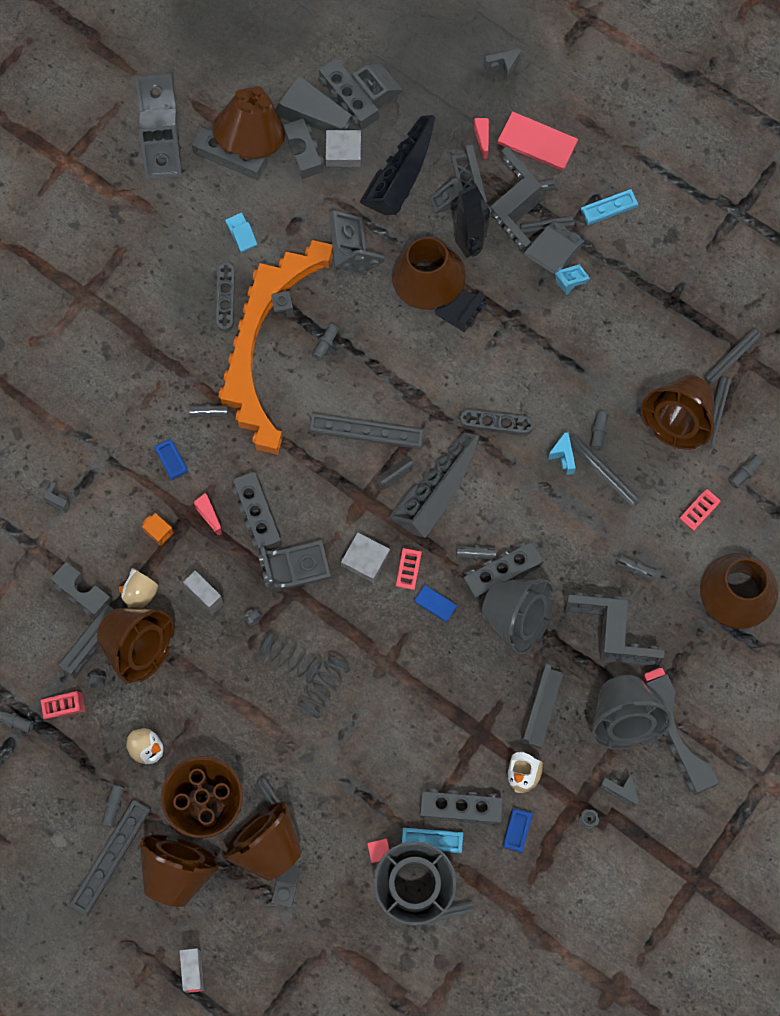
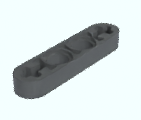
(225, 297)
(496, 426)

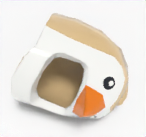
(138, 590)
(142, 744)
(524, 772)

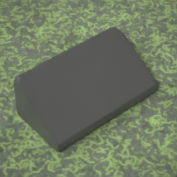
(394, 473)

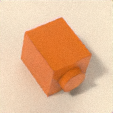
(157, 529)

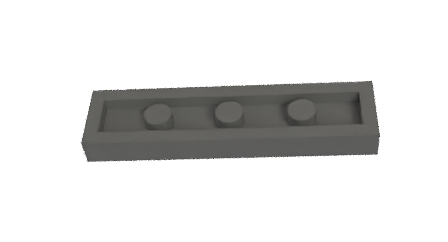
(473, 170)
(84, 648)
(542, 707)

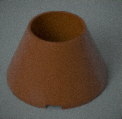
(430, 288)
(681, 412)
(727, 606)
(135, 641)
(265, 843)
(174, 869)

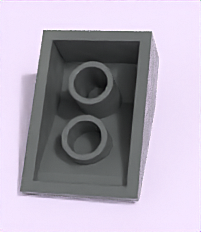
(555, 247)

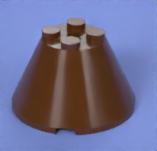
(249, 125)
(189, 785)

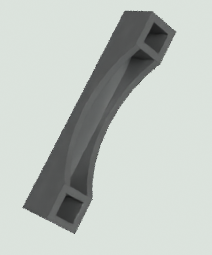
(697, 772)

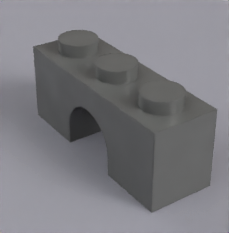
(298, 134)
(67, 581)

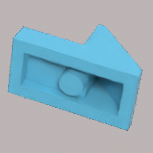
(241, 232)
(571, 277)
(564, 451)

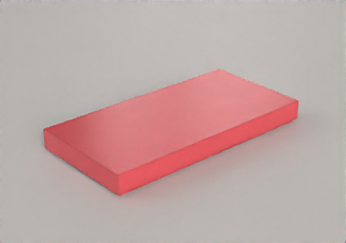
(537, 141)

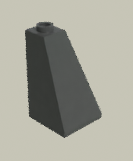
(316, 108)

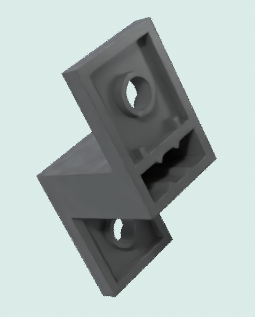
(158, 125)
(517, 200)
(614, 629)

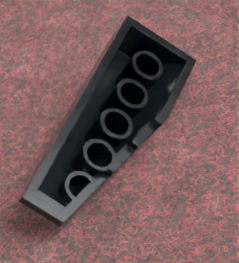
(396, 180)
(471, 221)

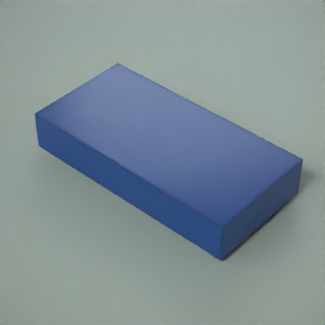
(171, 459)
(435, 603)
(517, 830)

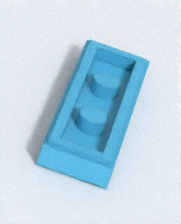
(609, 207)
(443, 840)

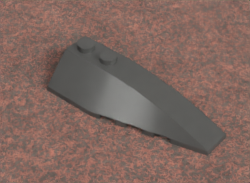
(429, 499)

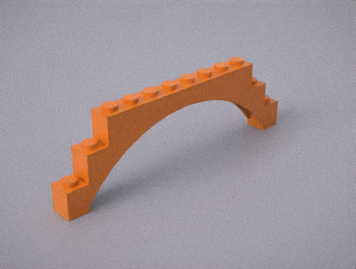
(239, 385)

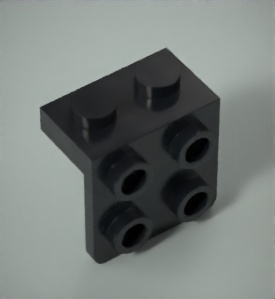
(463, 310)

